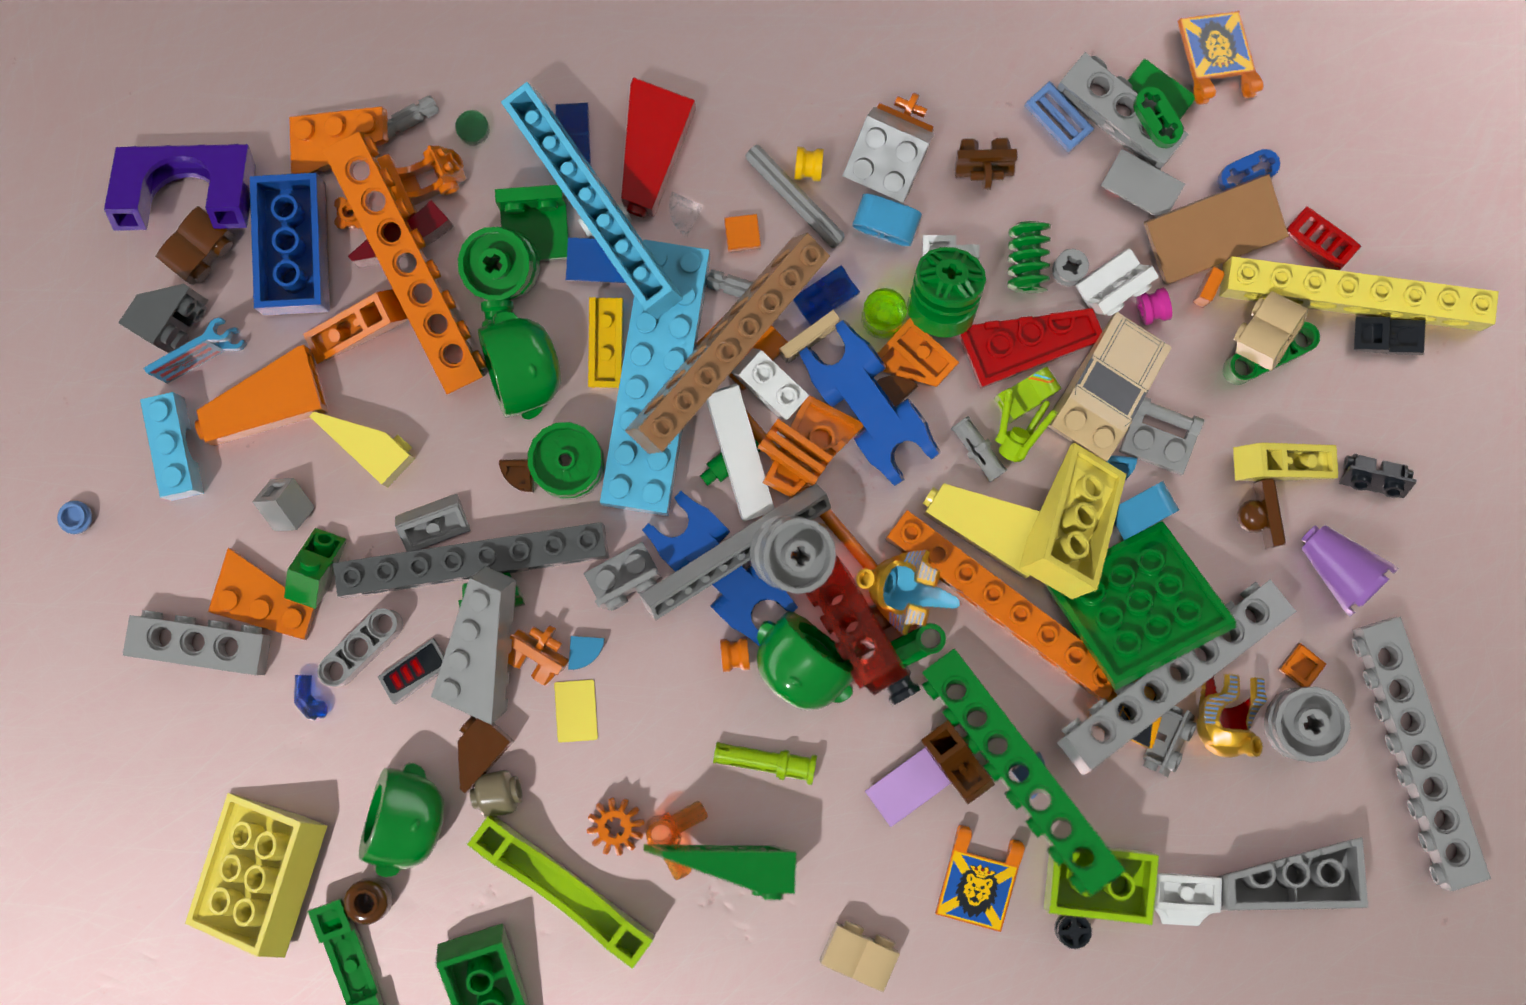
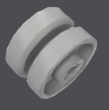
(812, 556)
(1327, 726)

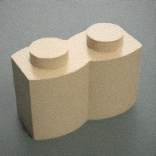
(1270, 330)
(860, 956)

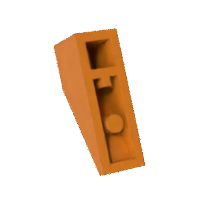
(355, 325)

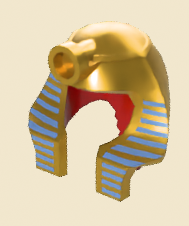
(1228, 729)

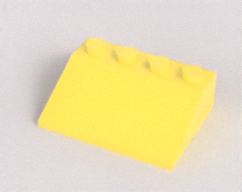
(256, 876)

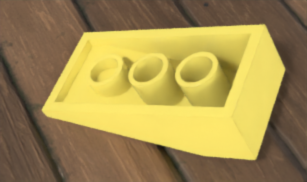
(1075, 524)

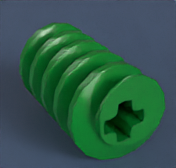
(1027, 257)

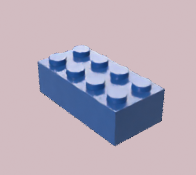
(289, 244)

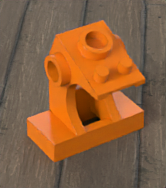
(446, 165)

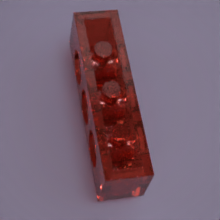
(884, 665)

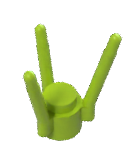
(1018, 441)

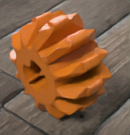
(605, 830)

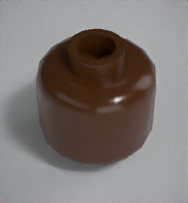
(359, 908)

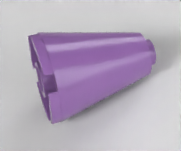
(1345, 566)

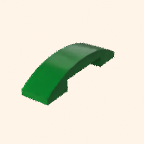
(346, 954)

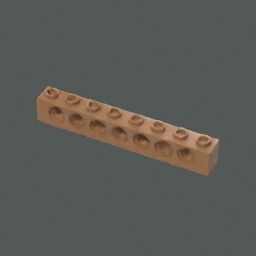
(727, 344)

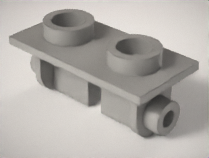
(1167, 753)

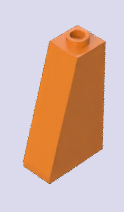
(268, 399)

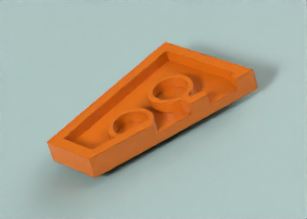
(317, 131)
(823, 427)

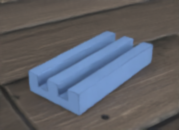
(1050, 126)

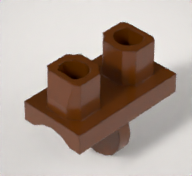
(985, 164)

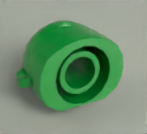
(520, 364)
(802, 663)
(401, 821)

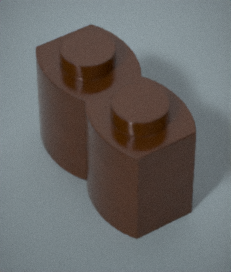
(195, 247)

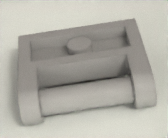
(1157, 445)

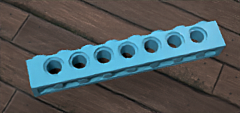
(592, 201)

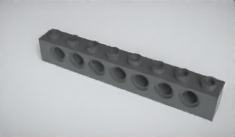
(465, 559)

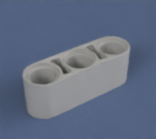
(345, 653)

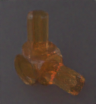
(677, 824)

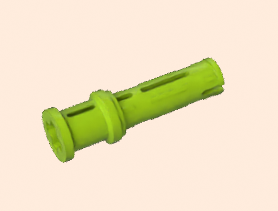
(781, 764)

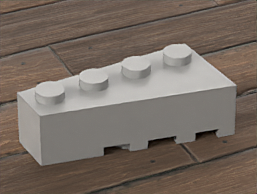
(1309, 880)

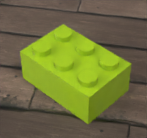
(1125, 899)

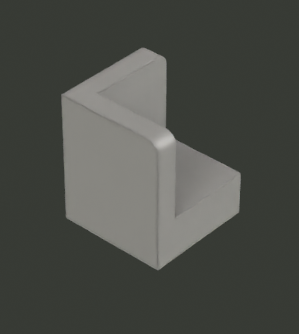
(283, 504)

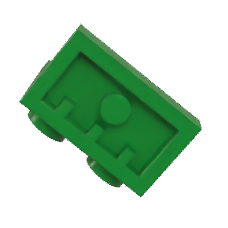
(539, 215)

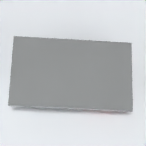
(1142, 184)

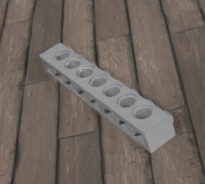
(1087, 752)
(1468, 864)

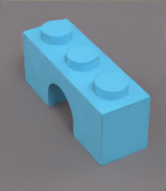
(166, 429)

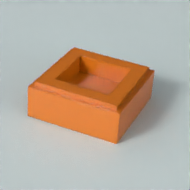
(742, 233)
(1209, 287)
(1302, 666)

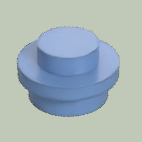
(74, 517)

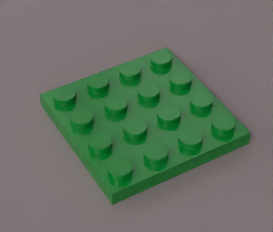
(1146, 607)

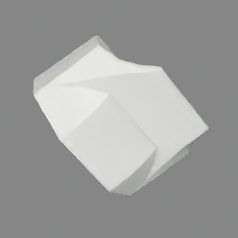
(1187, 898)

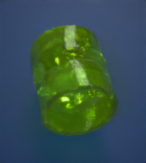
(883, 313)

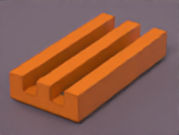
(802, 442)

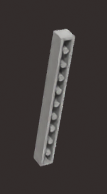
(726, 556)

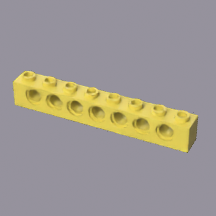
(1360, 293)

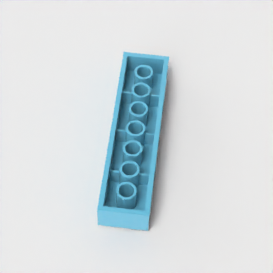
(651, 358)

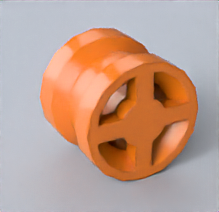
(735, 654)

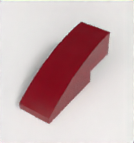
(428, 220)

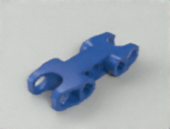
(855, 382)
(738, 589)

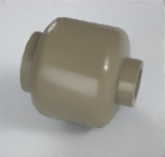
(496, 793)

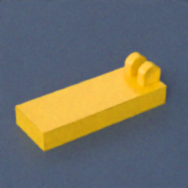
(605, 342)

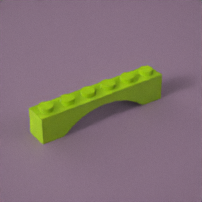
(551, 880)

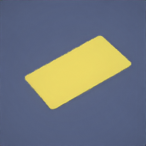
(575, 711)

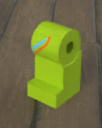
(1029, 393)

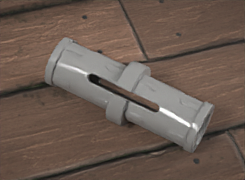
(979, 449)

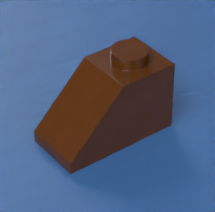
(479, 750)

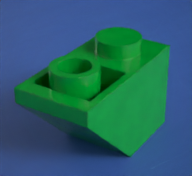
(313, 568)

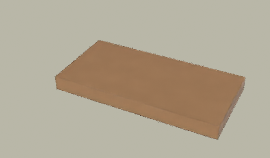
(1216, 229)

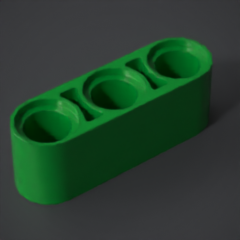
(1254, 370)

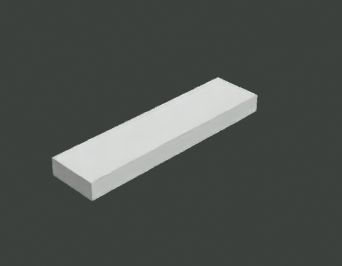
(740, 452)

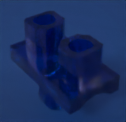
(826, 295)

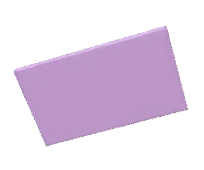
(907, 787)

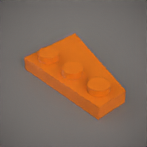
(258, 599)

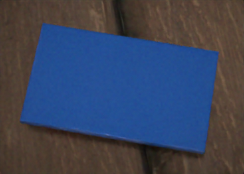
(589, 262)

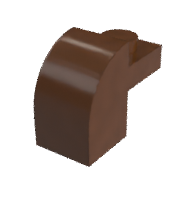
(957, 762)

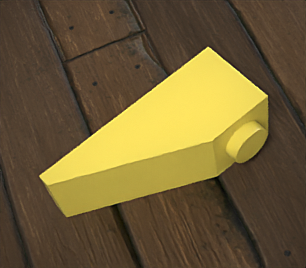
(373, 449)
(1285, 462)

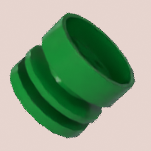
(946, 292)

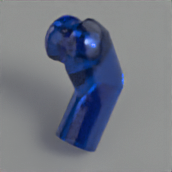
(305, 701)

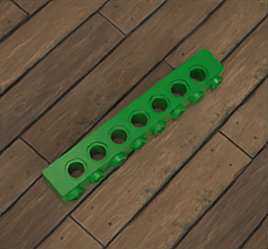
(952, 671)

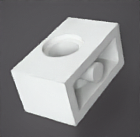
(769, 383)

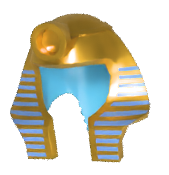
(904, 588)

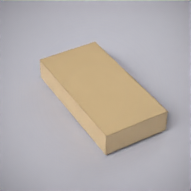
(809, 336)

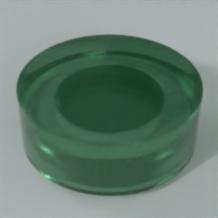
(472, 127)

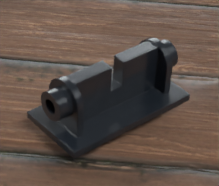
(1392, 480)

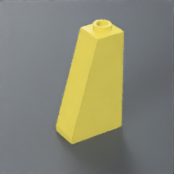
(983, 522)

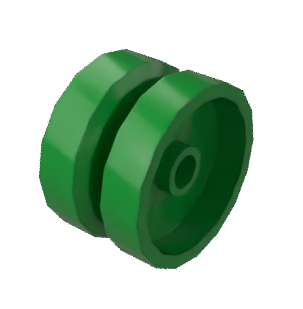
(479, 263)
(546, 460)

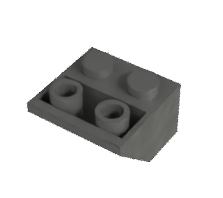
(165, 315)

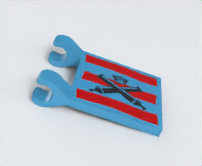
(195, 352)

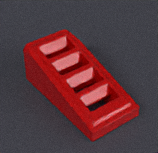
(1329, 230)

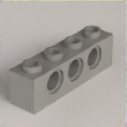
(1103, 111)
(144, 642)

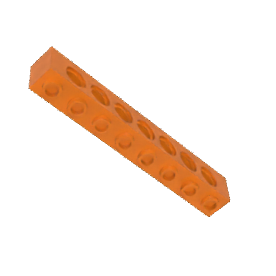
(342, 158)
(1003, 605)

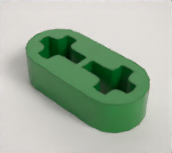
(1164, 113)

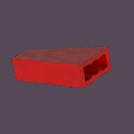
(653, 142)

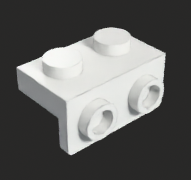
(1115, 283)

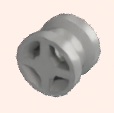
(1064, 271)

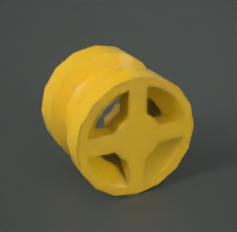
(809, 164)

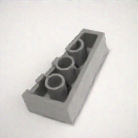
(476, 657)

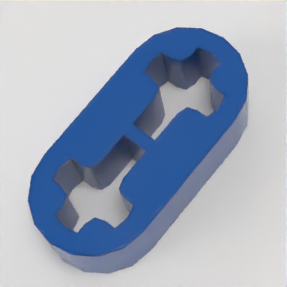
(1245, 166)

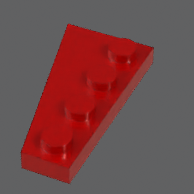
(1017, 345)

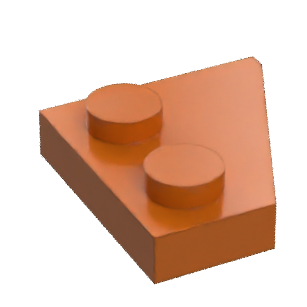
(916, 356)

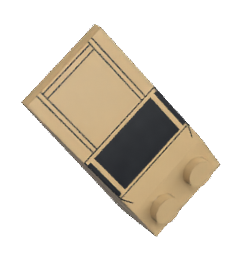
(1109, 387)

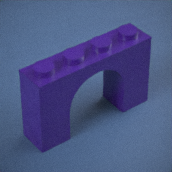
(144, 170)

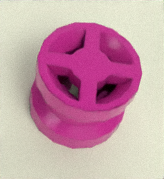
(1154, 306)

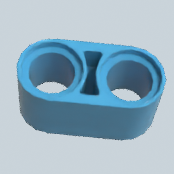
(887, 220)
(1144, 510)

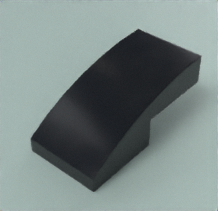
(1389, 335)

